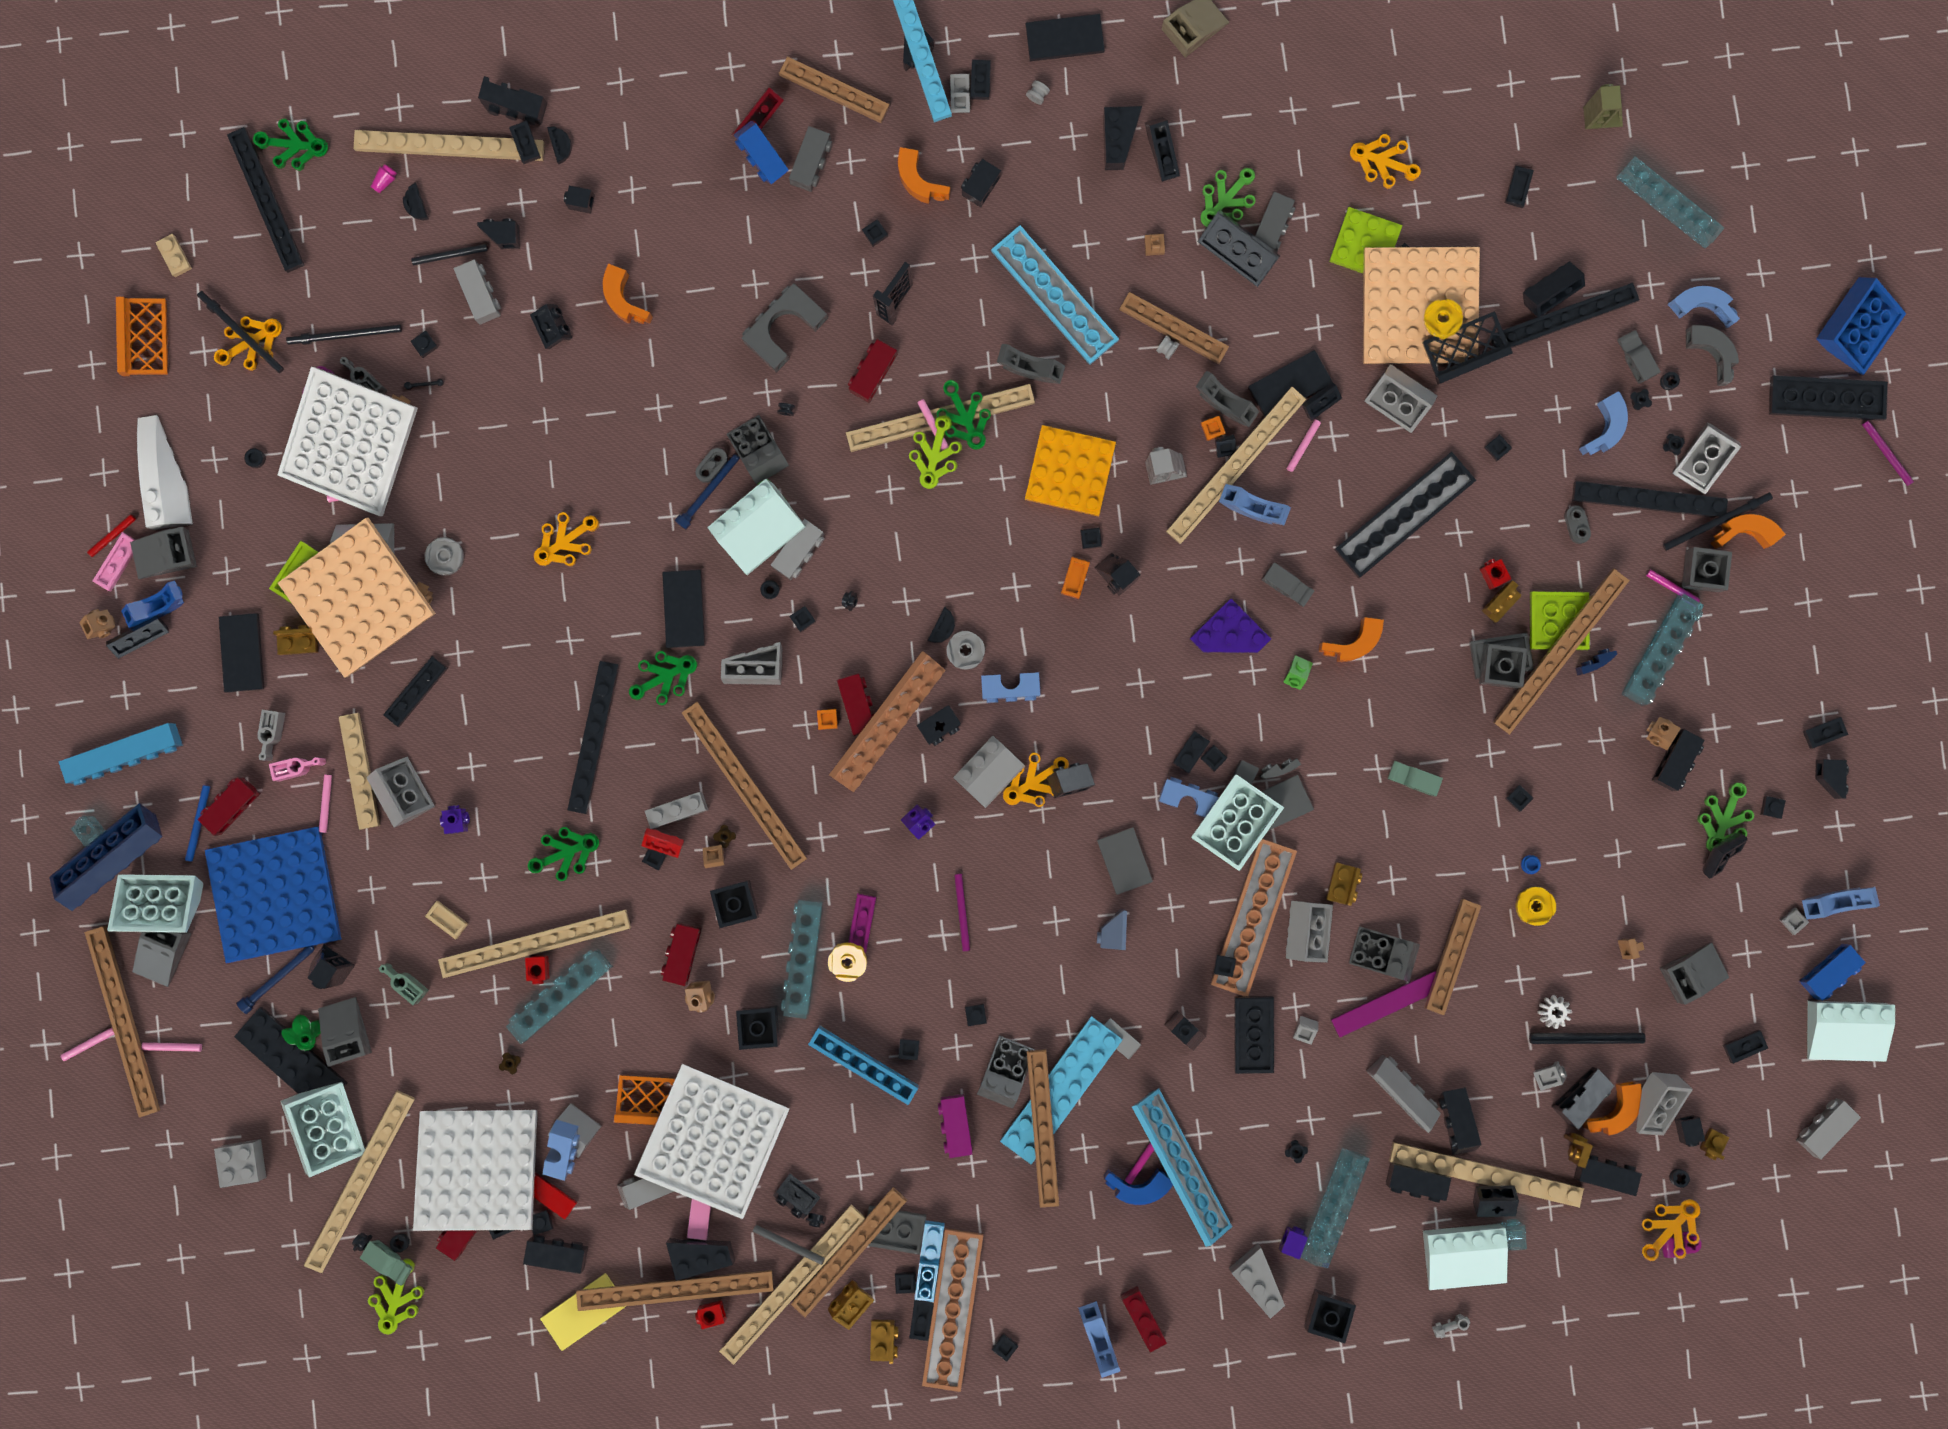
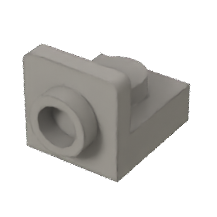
(1550, 1076)

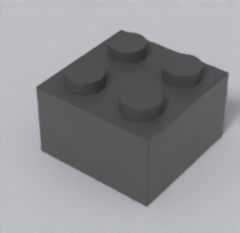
(1706, 569)
(1503, 666)

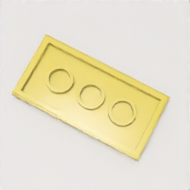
(569, 1324)

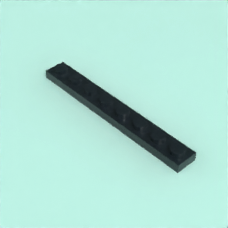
(265, 200)
(1568, 316)
(1649, 499)
(593, 737)

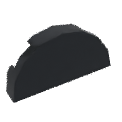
(561, 144)
(414, 204)
(943, 628)

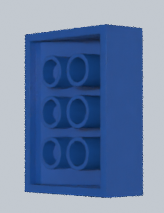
(1861, 324)

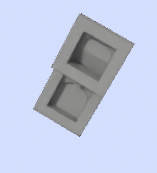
(960, 93)
(1129, 1044)

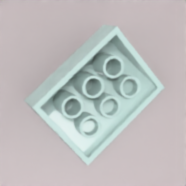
(756, 526)
(1237, 822)
(154, 903)
(1849, 1030)
(323, 1128)
(1466, 1256)

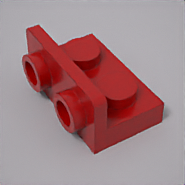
(662, 842)

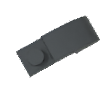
(1718, 346)
(1029, 366)
(1225, 401)

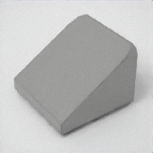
(1306, 1030)

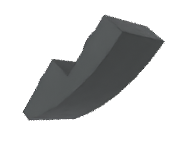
(1274, 770)

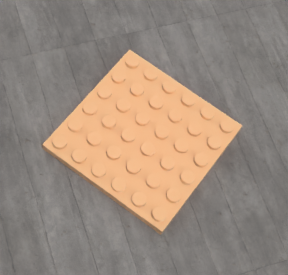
(1401, 287)
(356, 597)

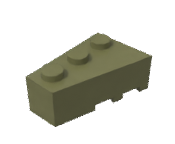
(1604, 108)

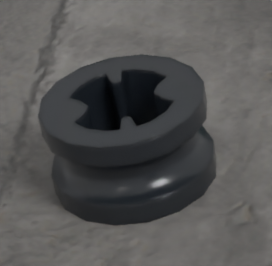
(1664, 383)
(786, 409)
(1673, 1177)
(397, 1248)

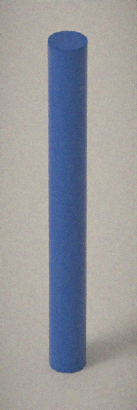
(197, 825)

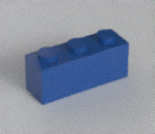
(760, 153)
(1832, 972)

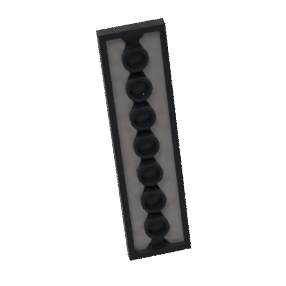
(1405, 515)

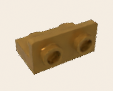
(1502, 602)
(296, 640)
(1344, 884)
(1580, 1150)
(850, 1305)
(882, 1340)

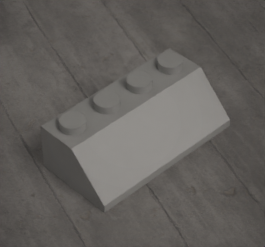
(1404, 1093)

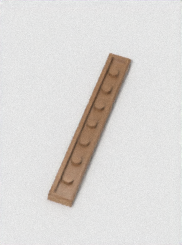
(1043, 1128)
(849, 1252)

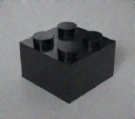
(734, 904)
(758, 1027)
(1329, 1316)

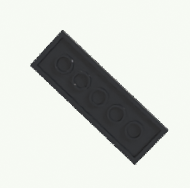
(1828, 398)
(296, 1067)

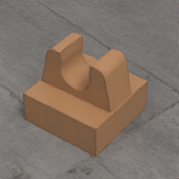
(1154, 244)
(713, 856)
(1630, 948)

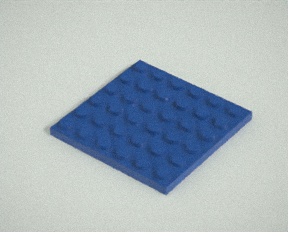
(272, 894)

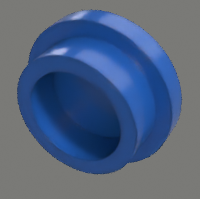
(1530, 864)

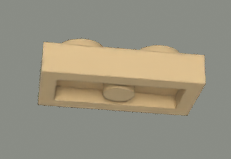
(173, 255)

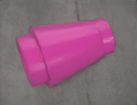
(384, 176)

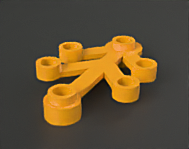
(1382, 160)
(264, 332)
(563, 541)
(1032, 782)
(1673, 1227)

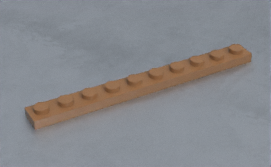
(1561, 651)
(744, 785)
(122, 1021)
(674, 1290)

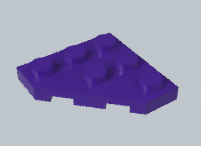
(1230, 632)

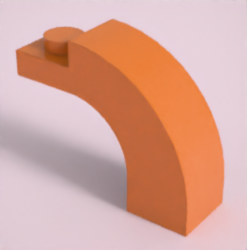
(914, 183)
(613, 288)
(1758, 526)
(1367, 639)
(1624, 1112)

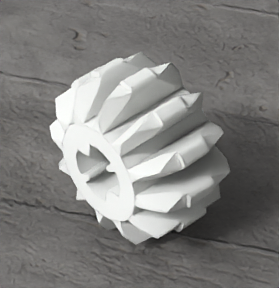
(1552, 1004)

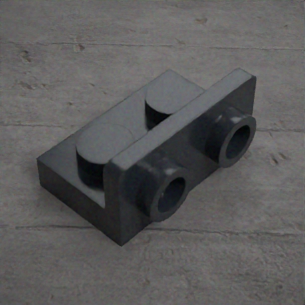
(550, 325)
(796, 1197)

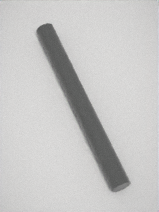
(788, 1244)

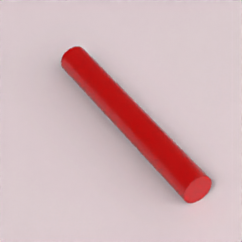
(111, 535)

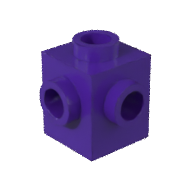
(918, 821)
(454, 826)

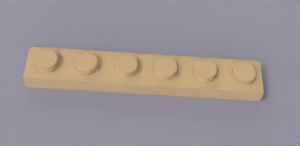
(358, 771)

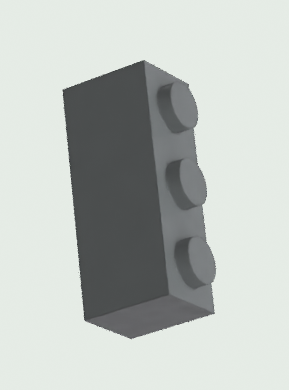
(810, 159)
(1274, 220)

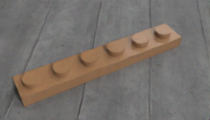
(834, 89)
(1174, 328)
(1452, 957)

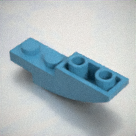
(929, 1261)

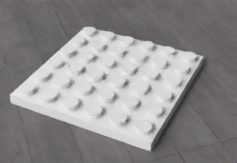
(347, 441)
(711, 1141)
(475, 1170)

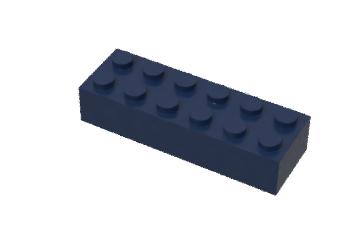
(105, 857)

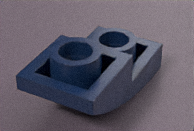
(1603, 657)

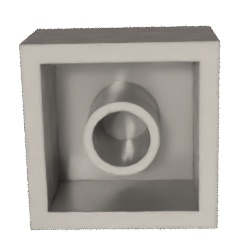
(240, 1163)

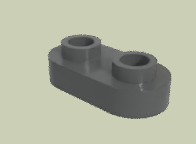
(711, 465)
(1574, 524)

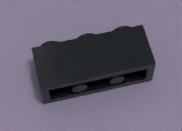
(1554, 289)
(1678, 760)
(1609, 1175)
(1418, 1182)
(555, 1254)

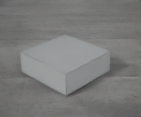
(1794, 921)

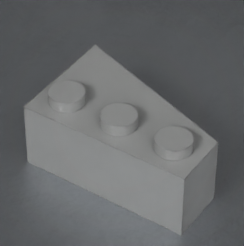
(1164, 465)
(755, 667)
(640, 1191)
(1256, 1278)

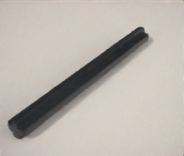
(1587, 1038)

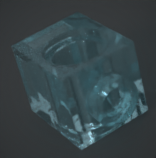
(80, 829)
(1515, 1234)

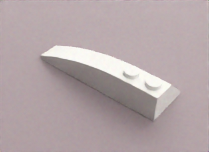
(161, 484)

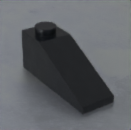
(1162, 148)

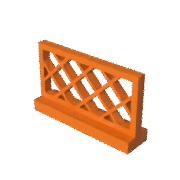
(125, 341)
(639, 1117)

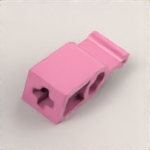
(289, 768)

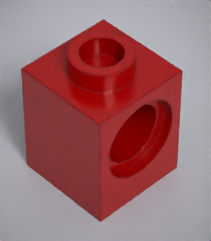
(1503, 576)
(543, 962)
(715, 1307)

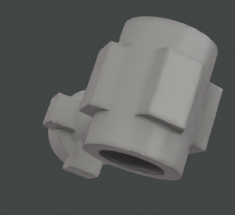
(1459, 1322)

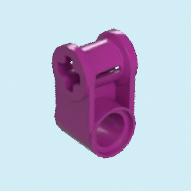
(1668, 1247)

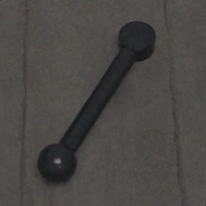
(408, 385)

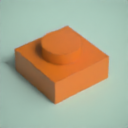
(1213, 428)
(827, 719)

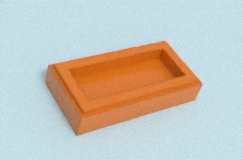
(1075, 577)

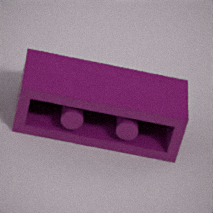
(955, 1126)

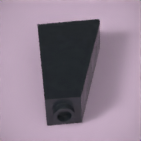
(1185, 1030)

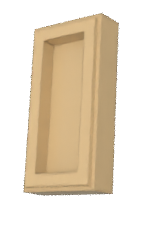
(446, 920)

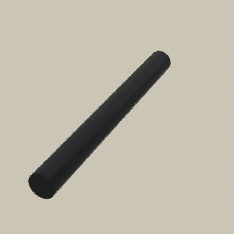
(449, 254)

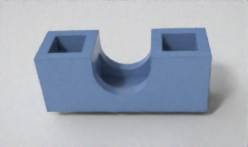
(993, 689)
(1173, 792)
(562, 1142)

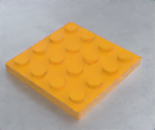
(1070, 470)

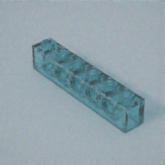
(1670, 202)
(1634, 689)
(801, 1008)
(517, 1024)
(1335, 1208)

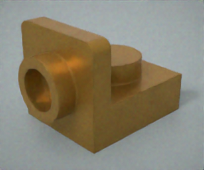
(1714, 1144)

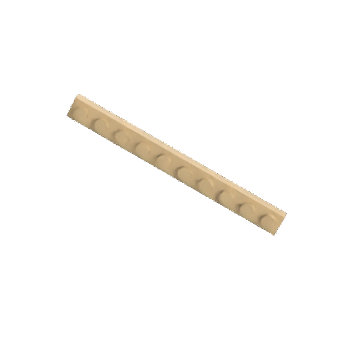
(439, 145)
(909, 425)
(1236, 465)
(534, 943)
(1485, 1174)
(359, 1181)
(791, 1285)

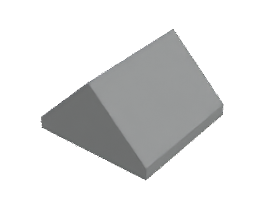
(587, 1126)

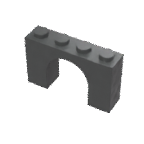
(791, 302)

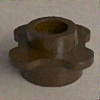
(729, 836)
(515, 1060)

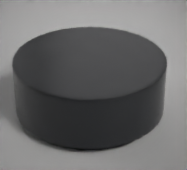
(254, 458)

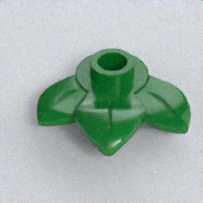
(302, 1029)

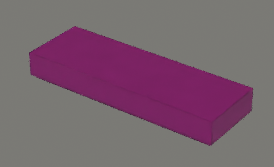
(862, 920)

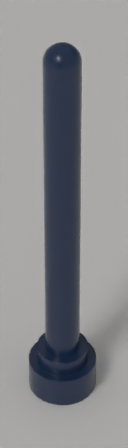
(685, 519)
(246, 1004)

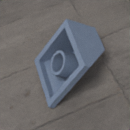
(1114, 932)

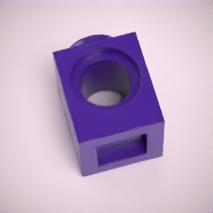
(1293, 1242)

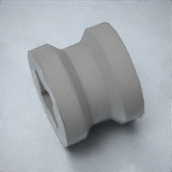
(1037, 92)
(1167, 347)

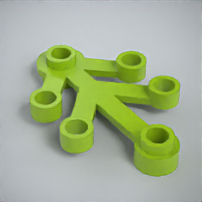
(934, 454)
(394, 1301)

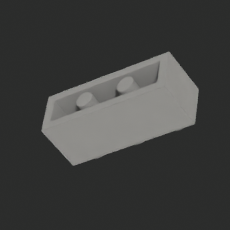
(477, 291)
(798, 551)
(676, 810)
(1828, 1128)

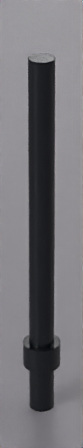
(214, 307)
(307, 338)
(1751, 504)

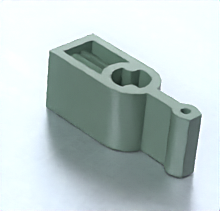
(1415, 778)
(412, 991)
(386, 1261)

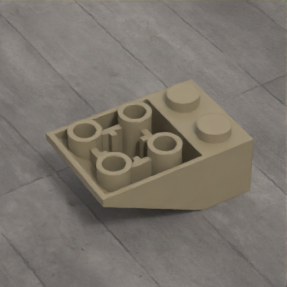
(1193, 25)

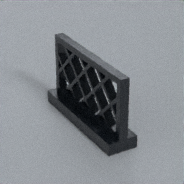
(888, 301)
(1473, 363)

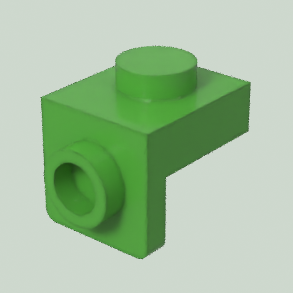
(1298, 672)

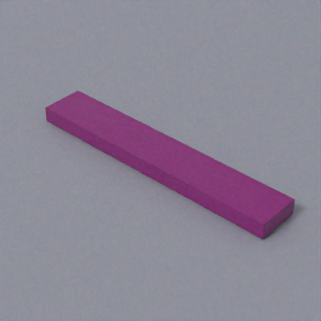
(1383, 1005)

